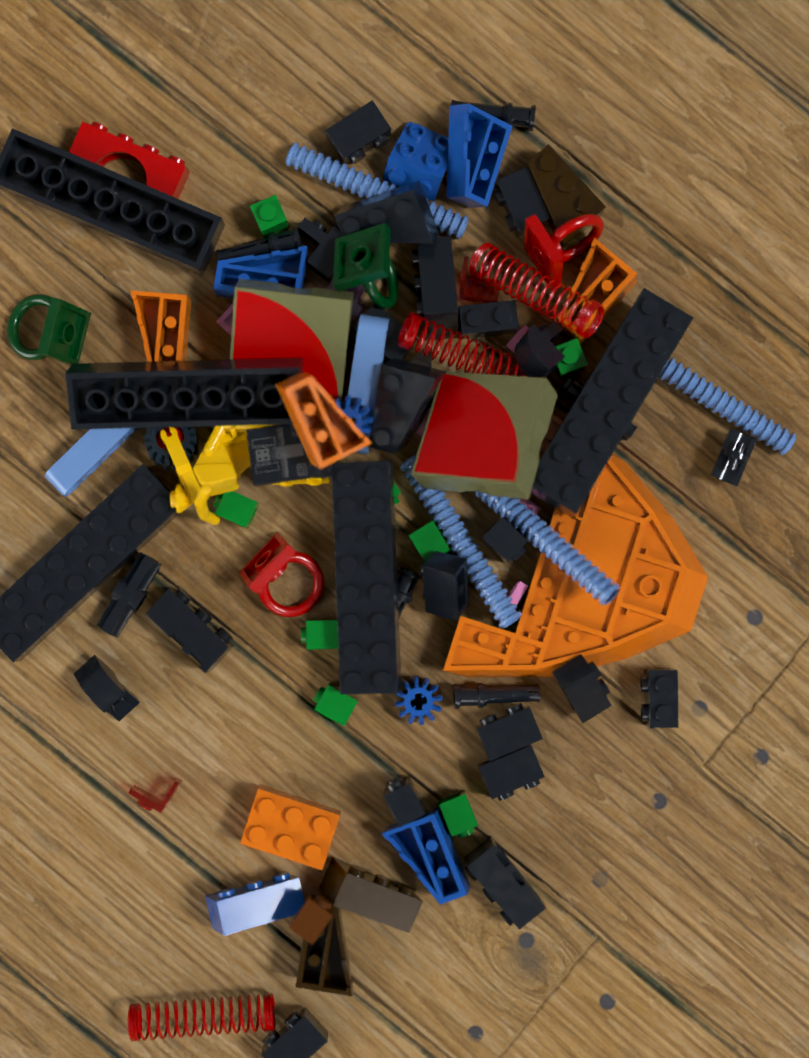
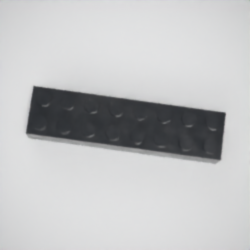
(109, 202)
(178, 393)
(608, 402)
(83, 561)
(366, 577)

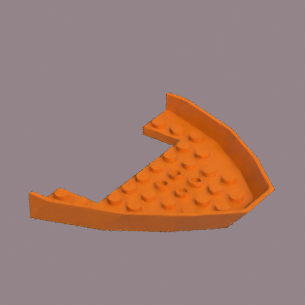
(635, 545)

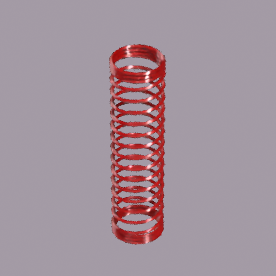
(584, 315)
(408, 334)
(135, 1018)

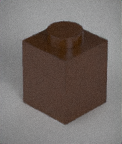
(312, 918)

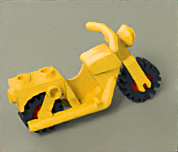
(216, 469)

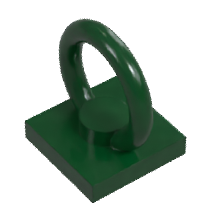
(362, 260)
(62, 332)

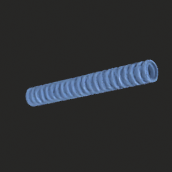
(364, 184)
(728, 406)
(553, 546)
(465, 548)

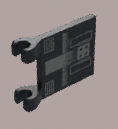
(280, 456)

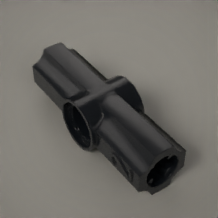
(129, 595)

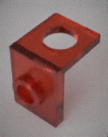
(475, 289)
(149, 801)

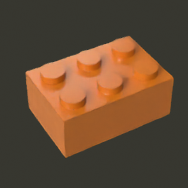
(290, 827)

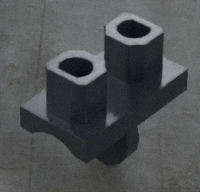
(733, 457)

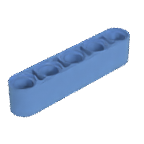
(367, 363)
(85, 457)

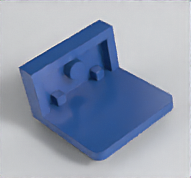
(418, 157)

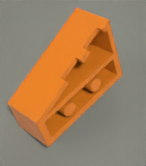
(601, 279)
(163, 324)
(319, 422)

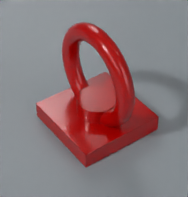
(546, 250)
(270, 564)

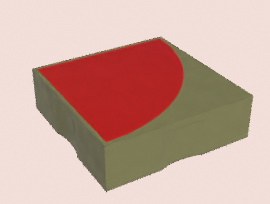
(294, 323)
(485, 434)

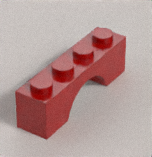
(102, 147)

